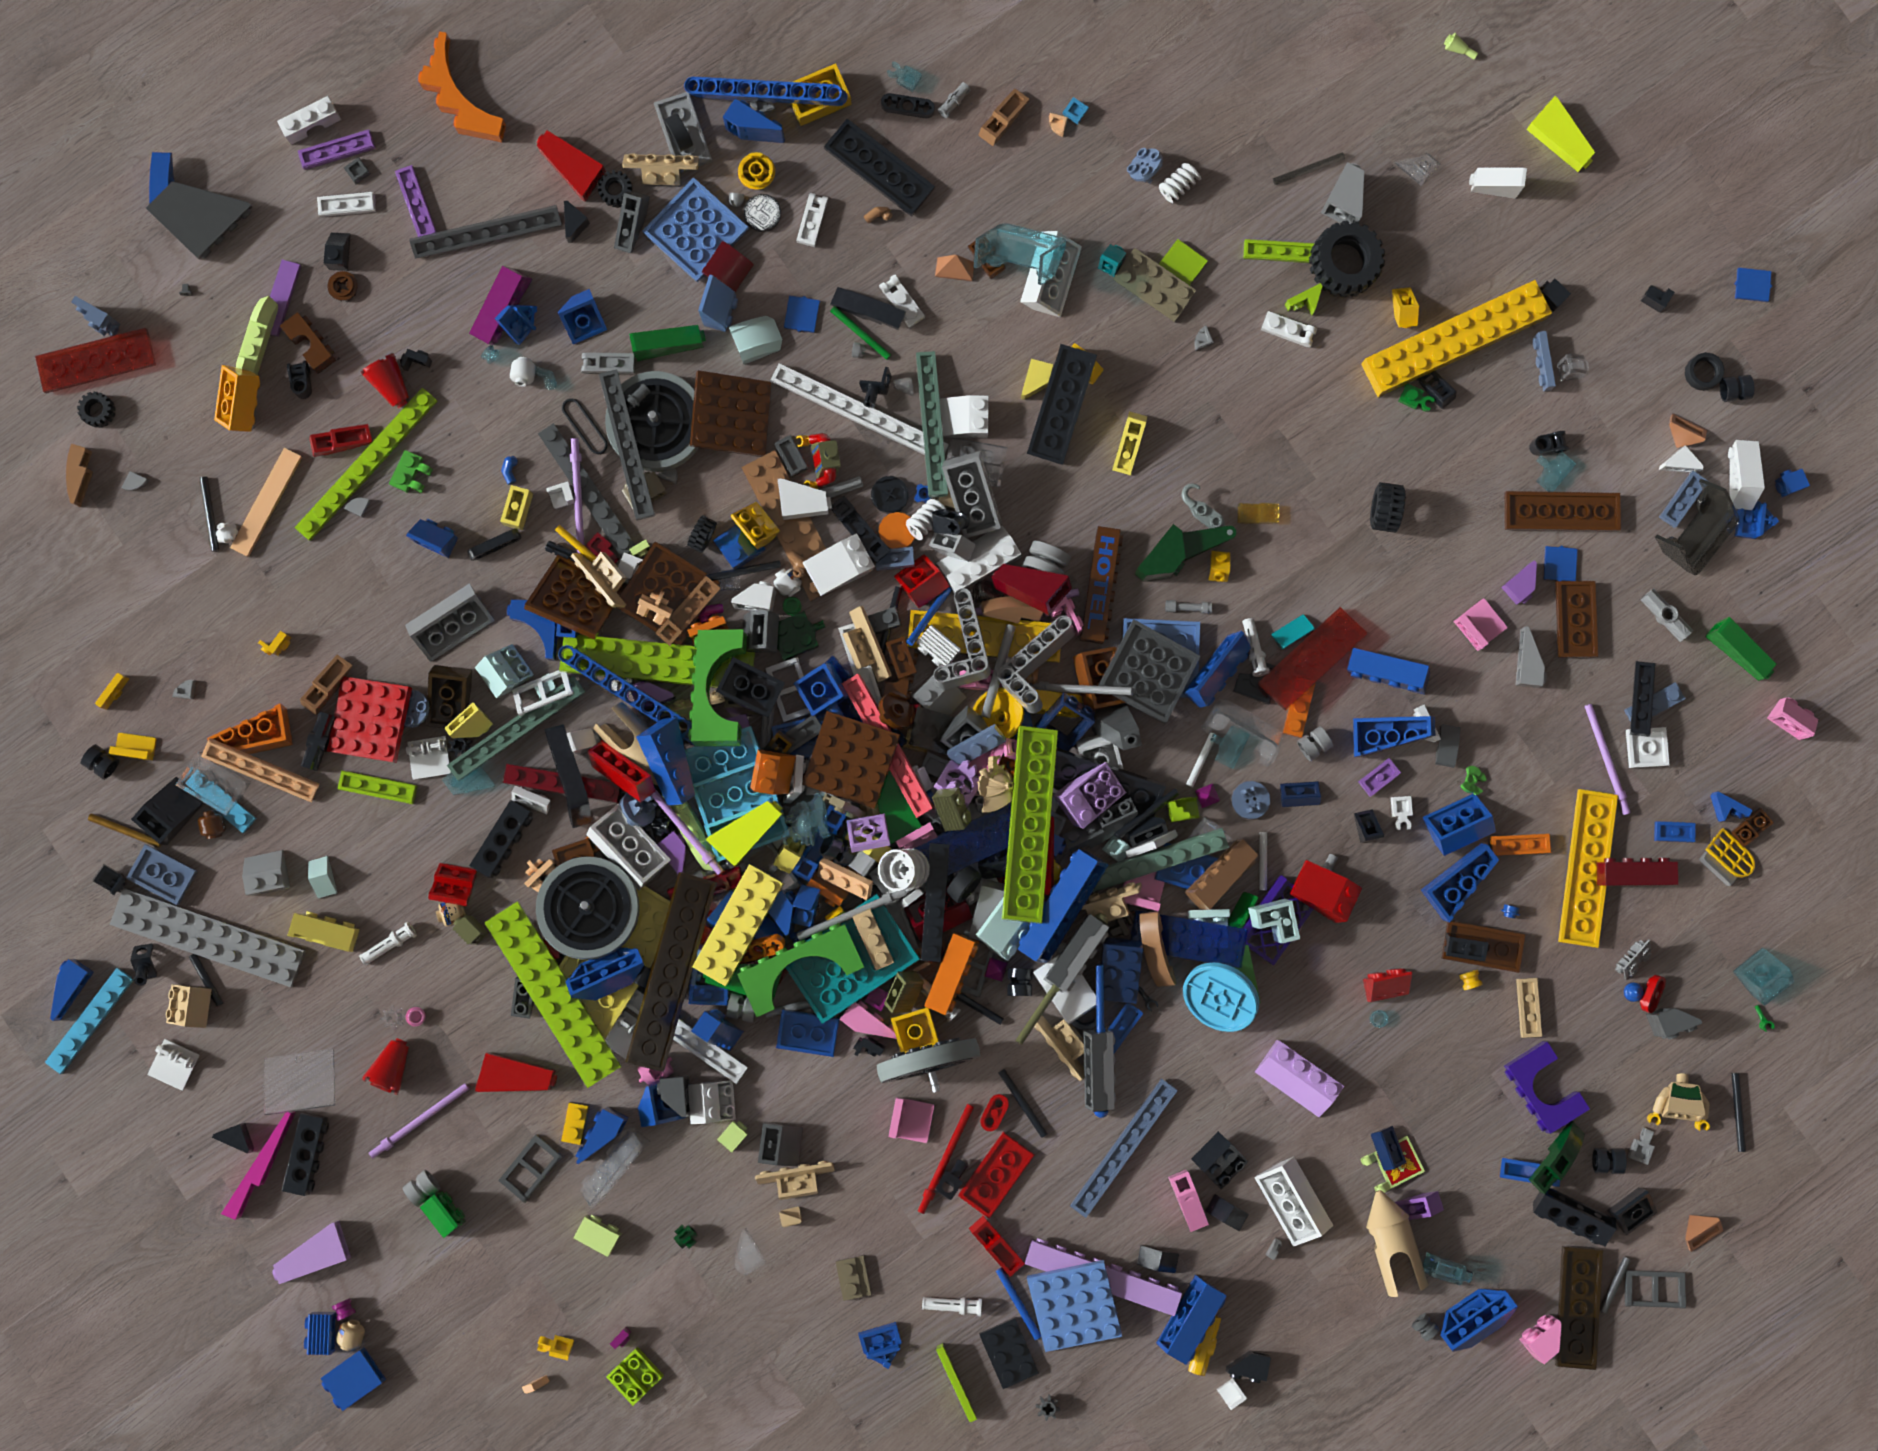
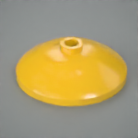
(1004, 706)

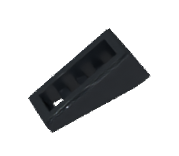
(1439, 400)

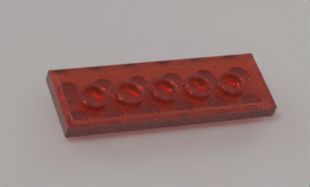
(95, 360)
(1312, 658)

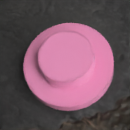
(415, 1016)

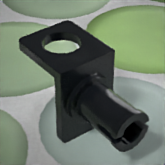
(873, 388)
(143, 964)
(953, 1179)

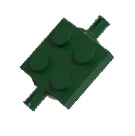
(797, 635)

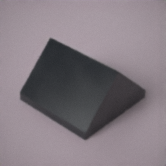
(1633, 1210)

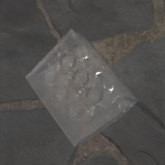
(614, 1166)

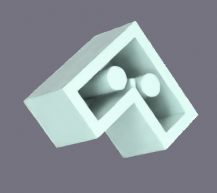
(1279, 916)

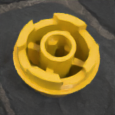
(756, 171)

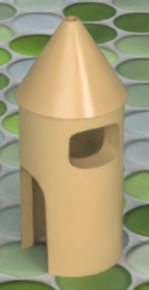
(634, 752)
(1393, 1234)

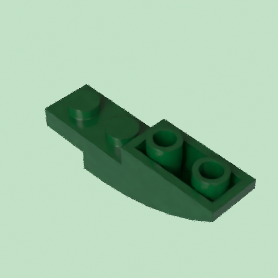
(1560, 1159)

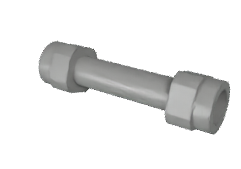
(1172, 606)

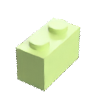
(597, 1235)

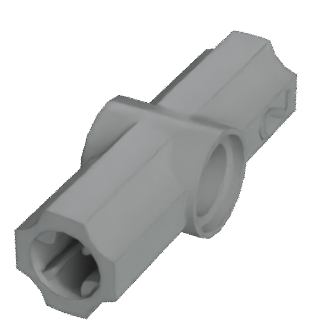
(1675, 624)

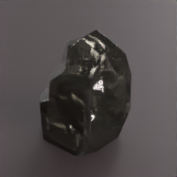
(985, 591)

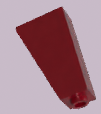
(1031, 586)

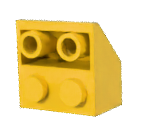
(756, 525)

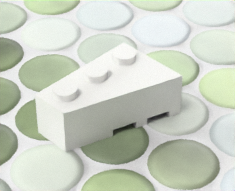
(1745, 474)

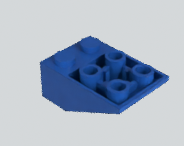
(751, 124)
(607, 1127)

